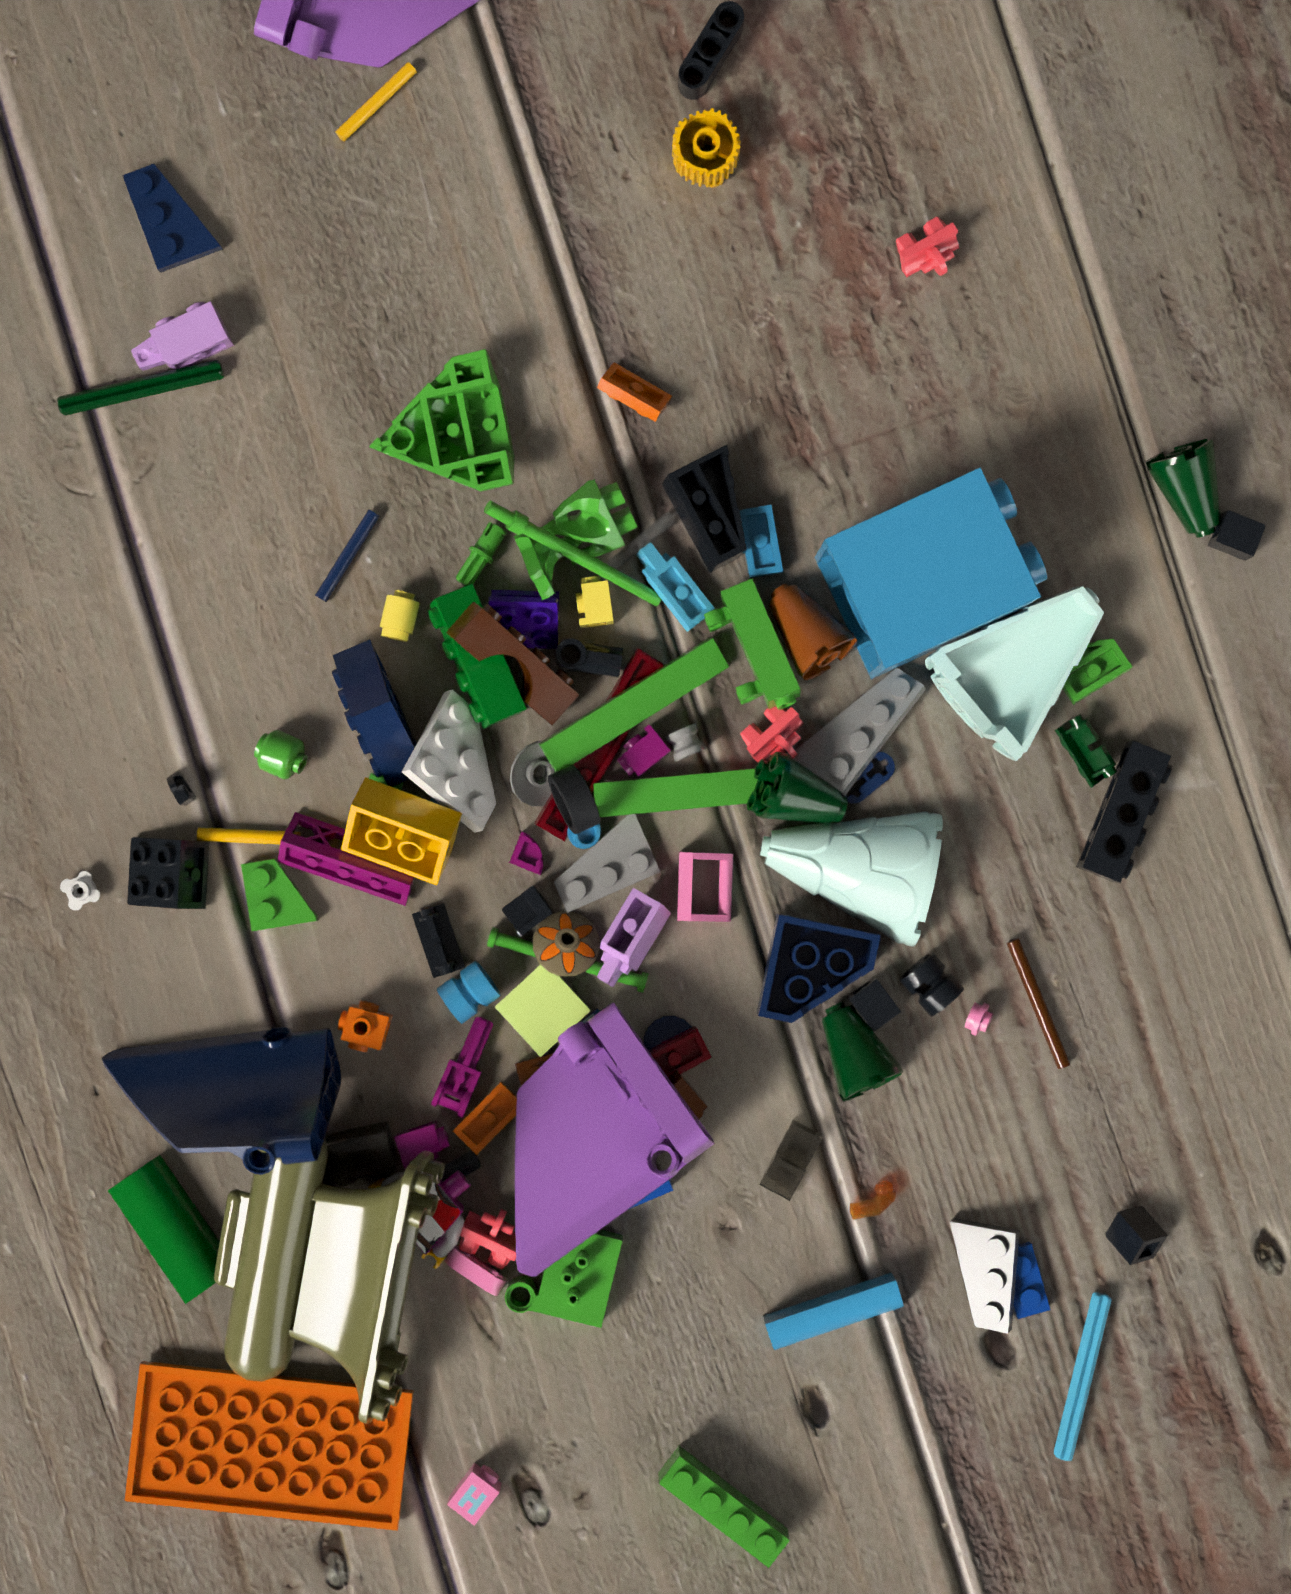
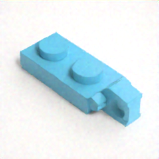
(674, 587)

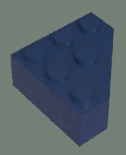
(374, 711)
(811, 964)

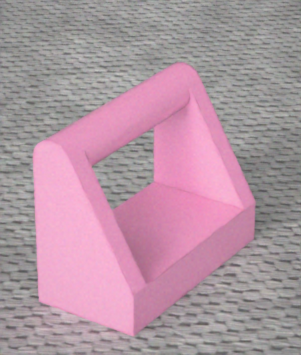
(685, 875)

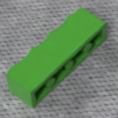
(723, 1506)

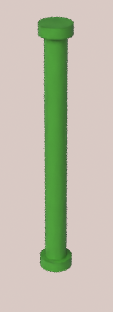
(526, 947)

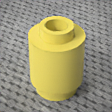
(399, 616)

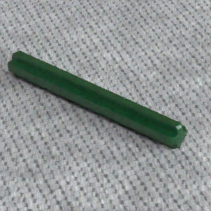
(140, 387)

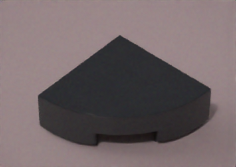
(180, 789)

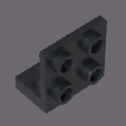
(168, 873)

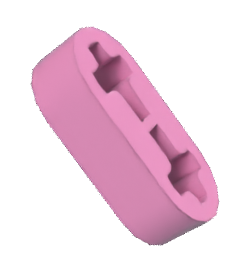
(476, 1271)

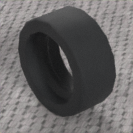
(574, 799)

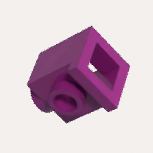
(643, 752)
(421, 1138)

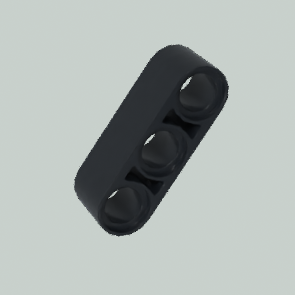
(716, 35)

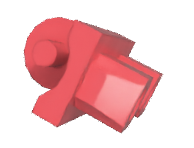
(929, 252)
(777, 738)
(492, 1234)

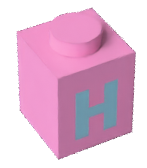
(475, 1493)

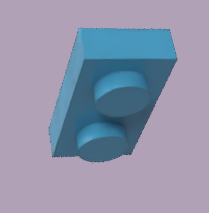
(761, 542)

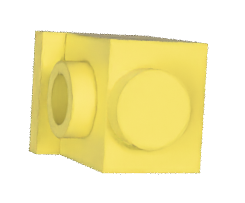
(594, 602)

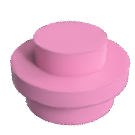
(978, 1018)

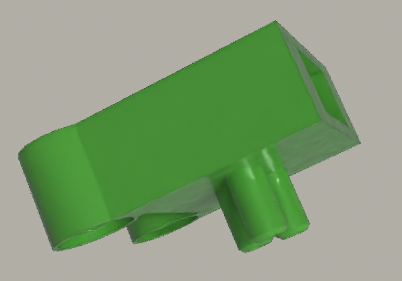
(574, 1285)

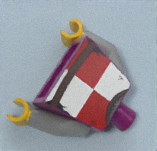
(443, 1229)

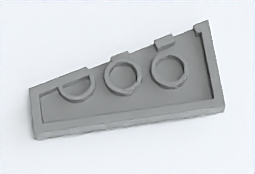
(858, 733)

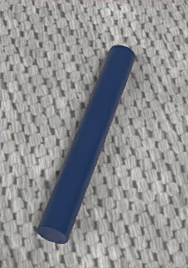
(347, 555)

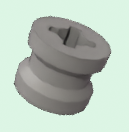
(685, 742)

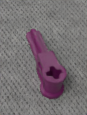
(461, 1075)

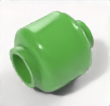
(280, 754)

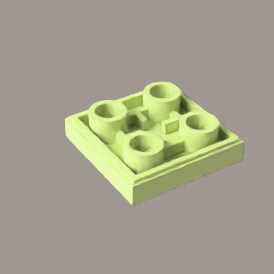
(542, 1009)

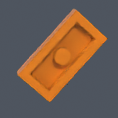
(634, 391)
(487, 1118)

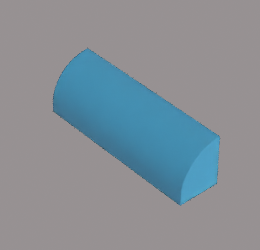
(833, 1311)

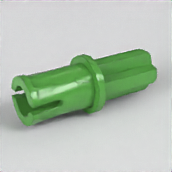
(481, 554)

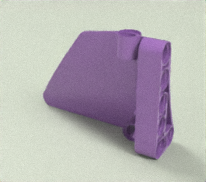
(353, 30)
(593, 1138)

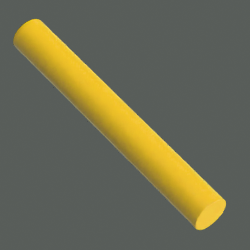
(376, 101)
(240, 835)

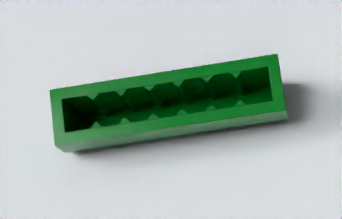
(169, 1227)

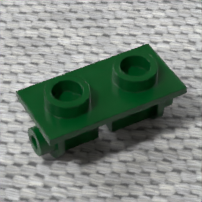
(1093, 764)

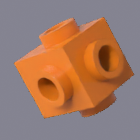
(377, 1026)

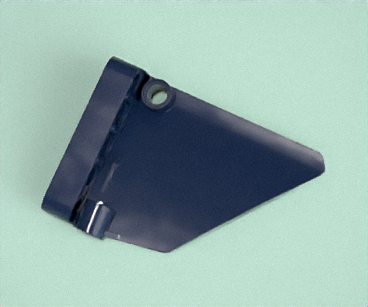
(236, 1093)

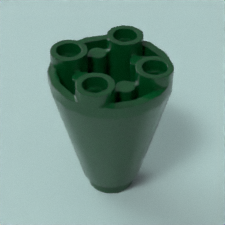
(794, 792)

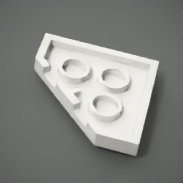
(453, 762)

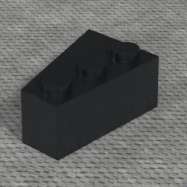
(708, 507)

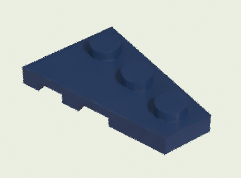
(167, 221)

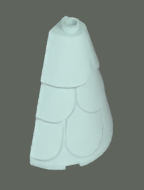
(1016, 667)
(865, 867)

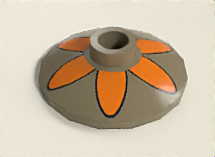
(562, 958)

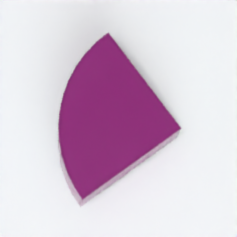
(527, 854)

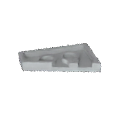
(609, 866)

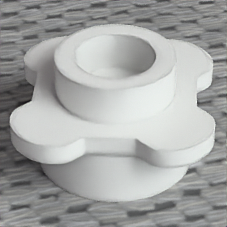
(89, 894)

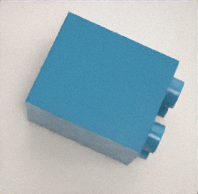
(930, 571)

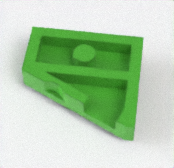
(1099, 666)
(273, 897)

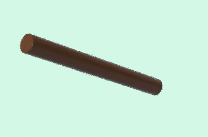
(1038, 1003)

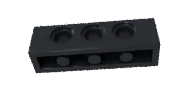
(1095, 855)

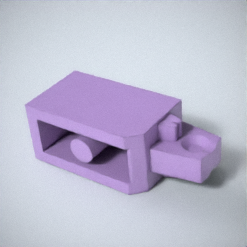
(184, 339)
(631, 935)

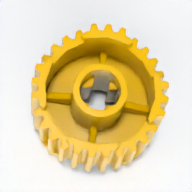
(702, 166)

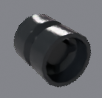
(932, 985)

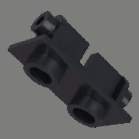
(438, 940)

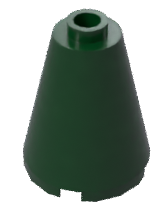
(1190, 485)
(856, 1053)

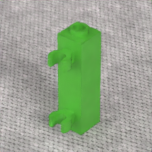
(760, 644)

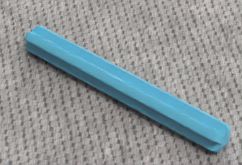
(1082, 1376)

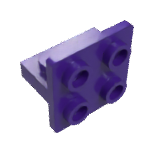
(529, 615)

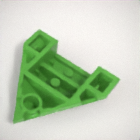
(456, 426)

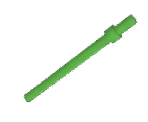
(519, 524)

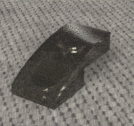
(791, 1160)

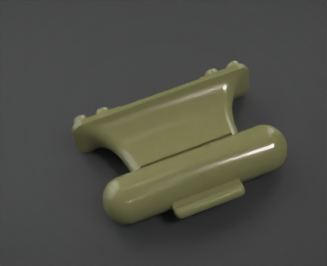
(324, 1272)

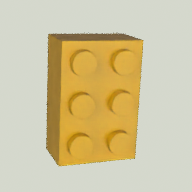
(400, 831)

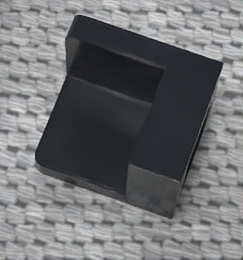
(1237, 535)
(527, 910)
(874, 1004)
(1136, 1235)

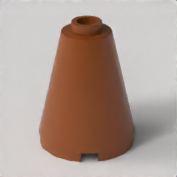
(809, 631)

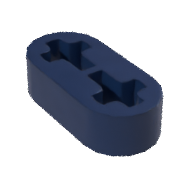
(875, 781)

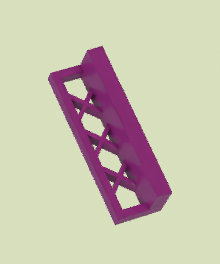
(320, 859)

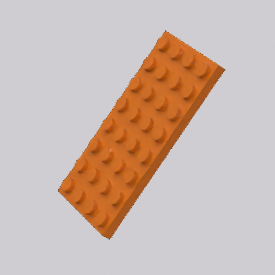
(265, 1447)

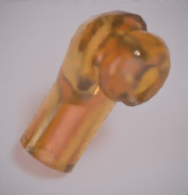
(876, 1205)

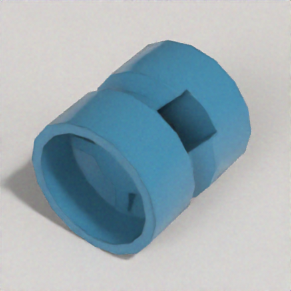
(468, 992)

